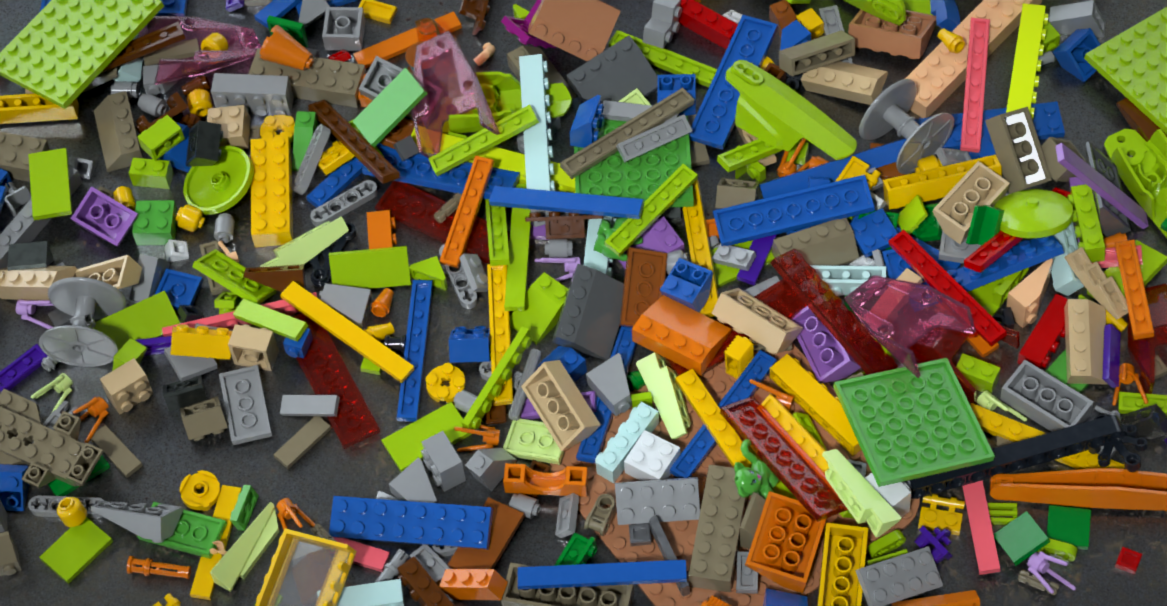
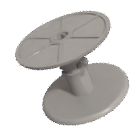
(890, 112)
(85, 301)

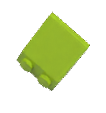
(542, 307)

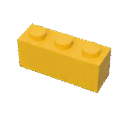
(200, 342)

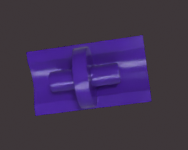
(927, 538)

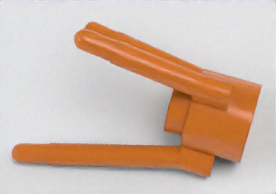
(789, 167)
(1127, 376)
(785, 399)
(97, 407)
(490, 436)
(288, 510)

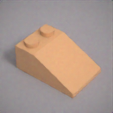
(1028, 295)

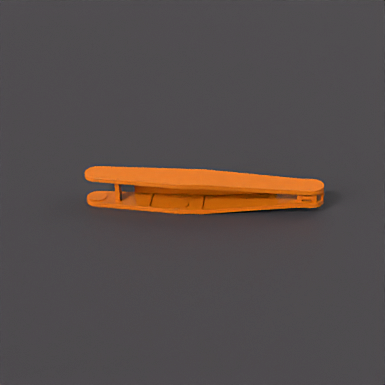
(1085, 488)

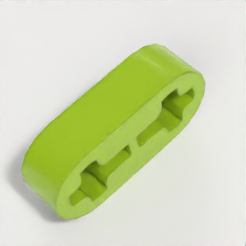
(886, 544)
(1060, 550)

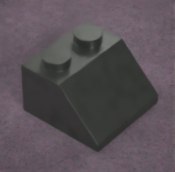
(204, 144)

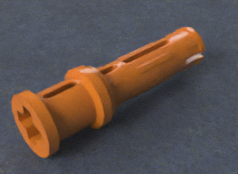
(148, 564)

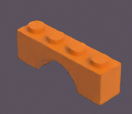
(524, 480)

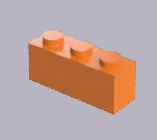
(380, 229)
(473, 584)

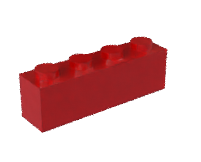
(707, 23)
(1045, 335)

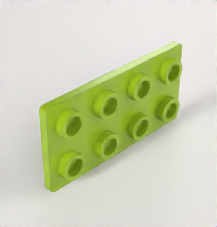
(995, 293)

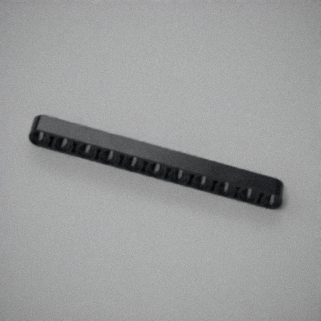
(1025, 454)

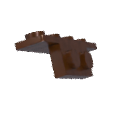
(476, 10)
(562, 226)

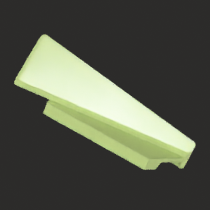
(308, 244)
(665, 394)
(858, 494)
(247, 549)

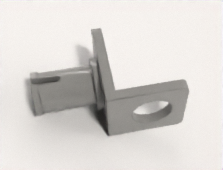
(16, 198)

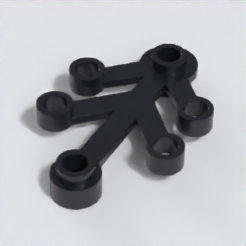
(325, 271)
(1131, 460)

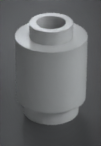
(129, 86)
(152, 105)
(224, 228)
(558, 248)
(464, 400)
(525, 504)

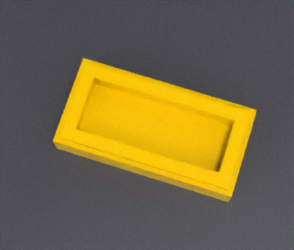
(378, 11)

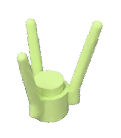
(60, 384)
(990, 402)

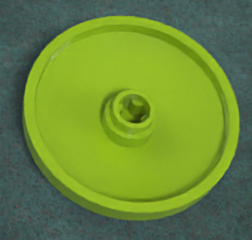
(221, 185)
(1035, 213)

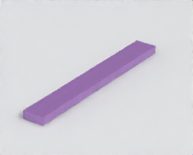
(1101, 185)

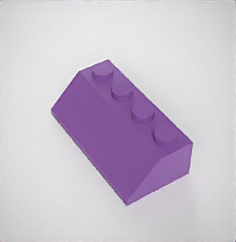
(822, 349)

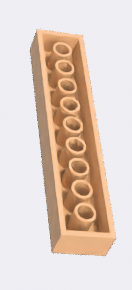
(945, 71)

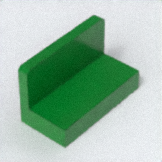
(984, 224)

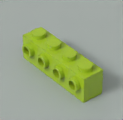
(1087, 222)

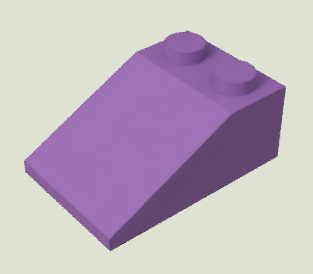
(104, 217)
(659, 238)

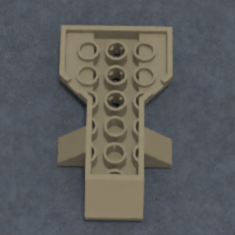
(53, 453)

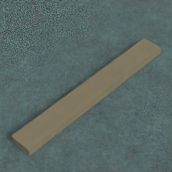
(643, 122)

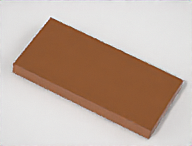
(642, 283)
(504, 525)

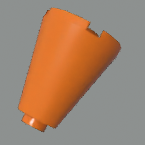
(285, 50)

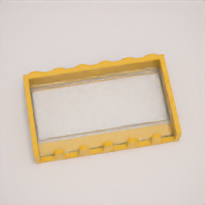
(306, 571)

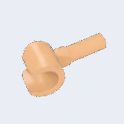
(233, 255)
(220, 546)

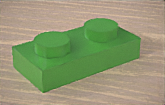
(244, 507)

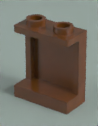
(176, 105)

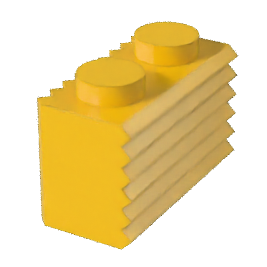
(738, 356)

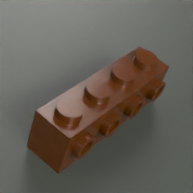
(421, 585)

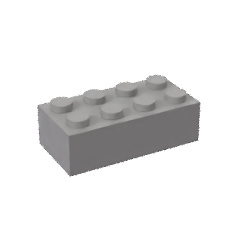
(378, 78)
(258, 93)
(1045, 398)

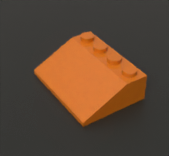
(680, 334)
(785, 542)

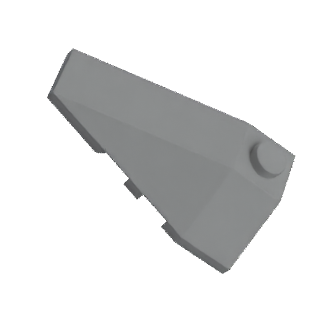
(147, 522)

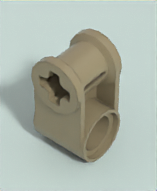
(600, 518)

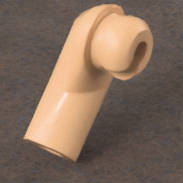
(488, 51)

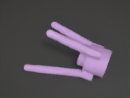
(569, 265)
(28, 307)
(1039, 563)

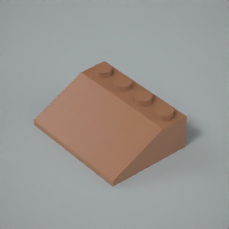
(575, 25)
(906, 39)

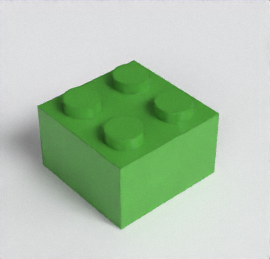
(155, 222)

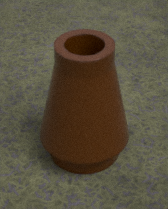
(199, 82)

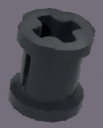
(395, 343)

